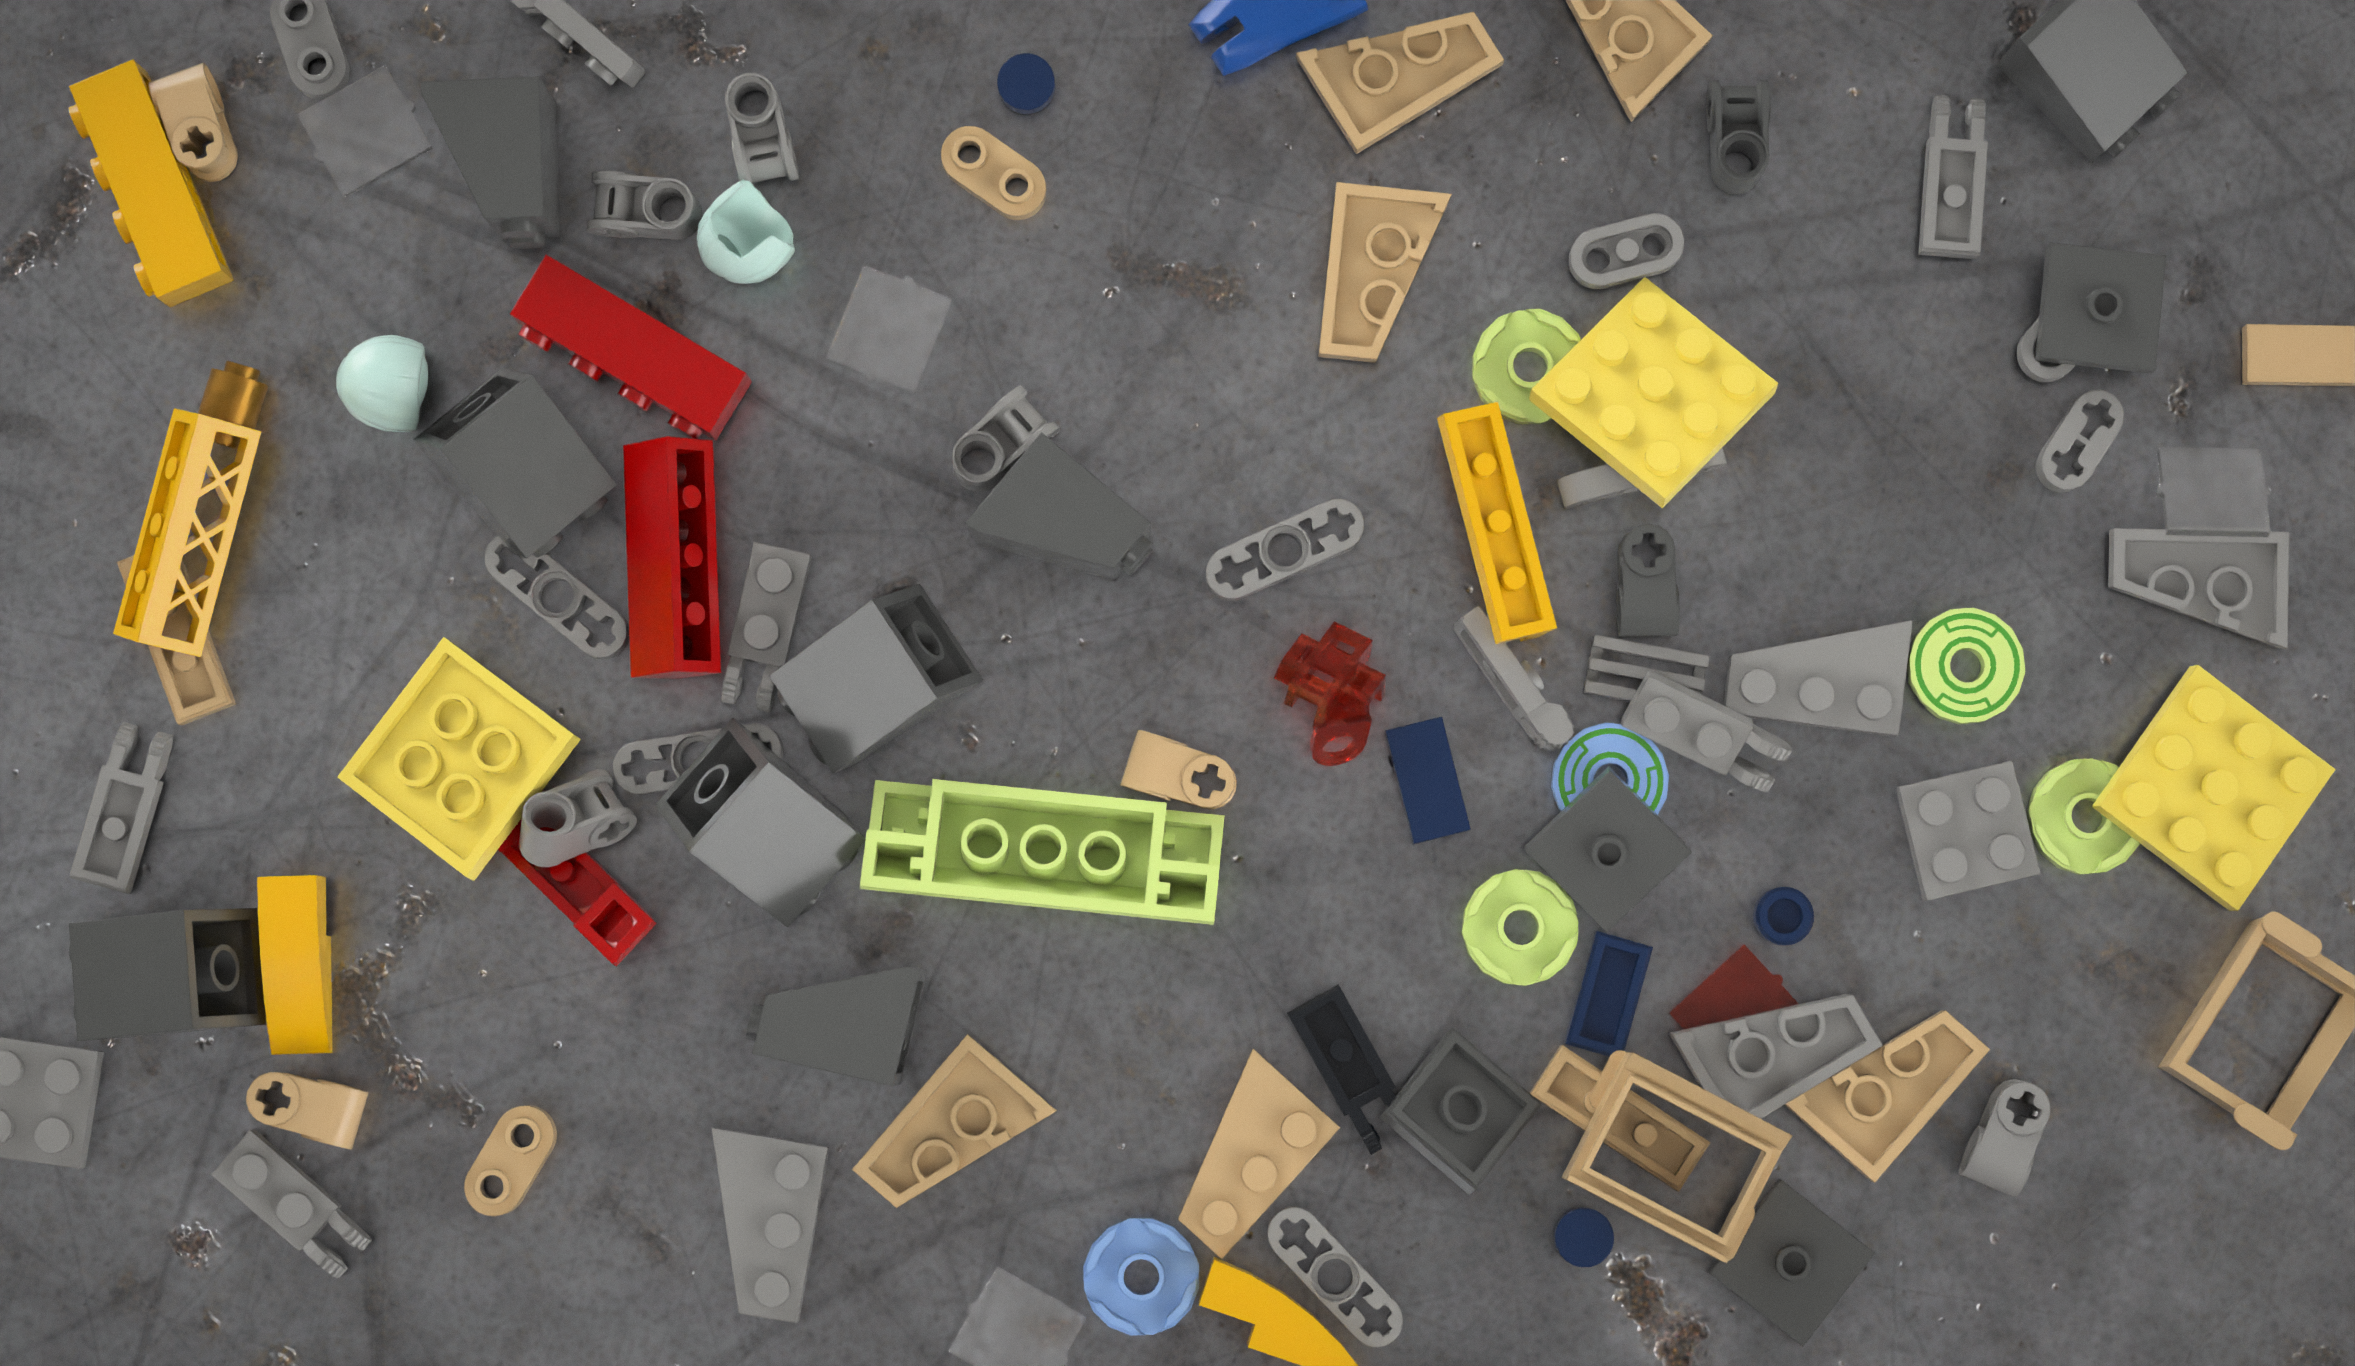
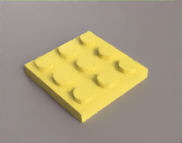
(1653, 392)
(458, 758)
(2213, 788)

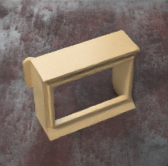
(2303, 951)
(1607, 1098)

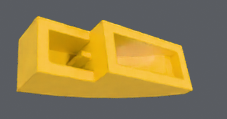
(295, 963)
(1279, 1322)

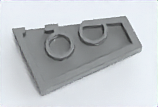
(2210, 578)
(1827, 681)
(1777, 1053)
(770, 1217)

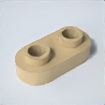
(992, 172)
(509, 1161)

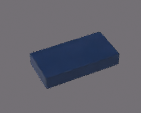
(1427, 780)
(1608, 994)

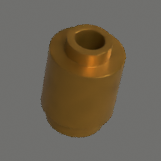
(234, 398)

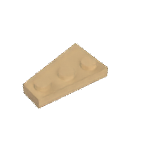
(1639, 44)
(1398, 76)
(1372, 261)
(1891, 1093)
(951, 1122)
(1254, 1156)

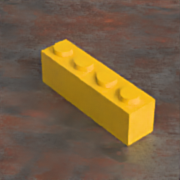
(151, 187)

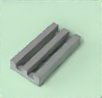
(1597, 664)

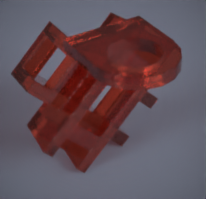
(1341, 708)

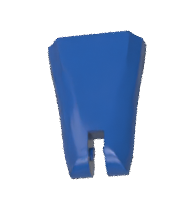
(1267, 26)

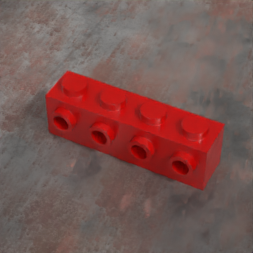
(630, 348)
(671, 558)

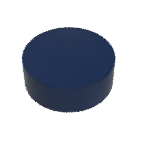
(1026, 83)
(1783, 916)
(1583, 1237)

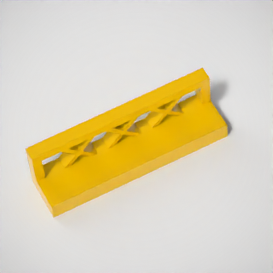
(1497, 523)
(167, 528)

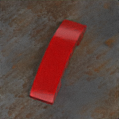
(588, 898)

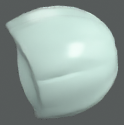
(744, 236)
(384, 382)

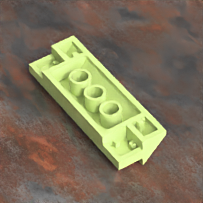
(1043, 850)

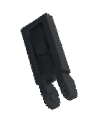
(1344, 1058)

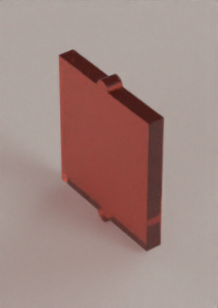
(1732, 991)

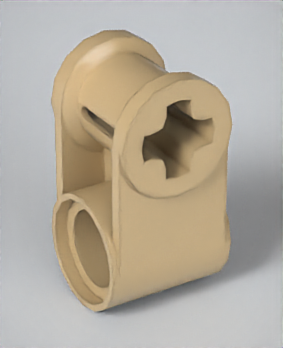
(192, 115)
(1169, 768)
(316, 1109)

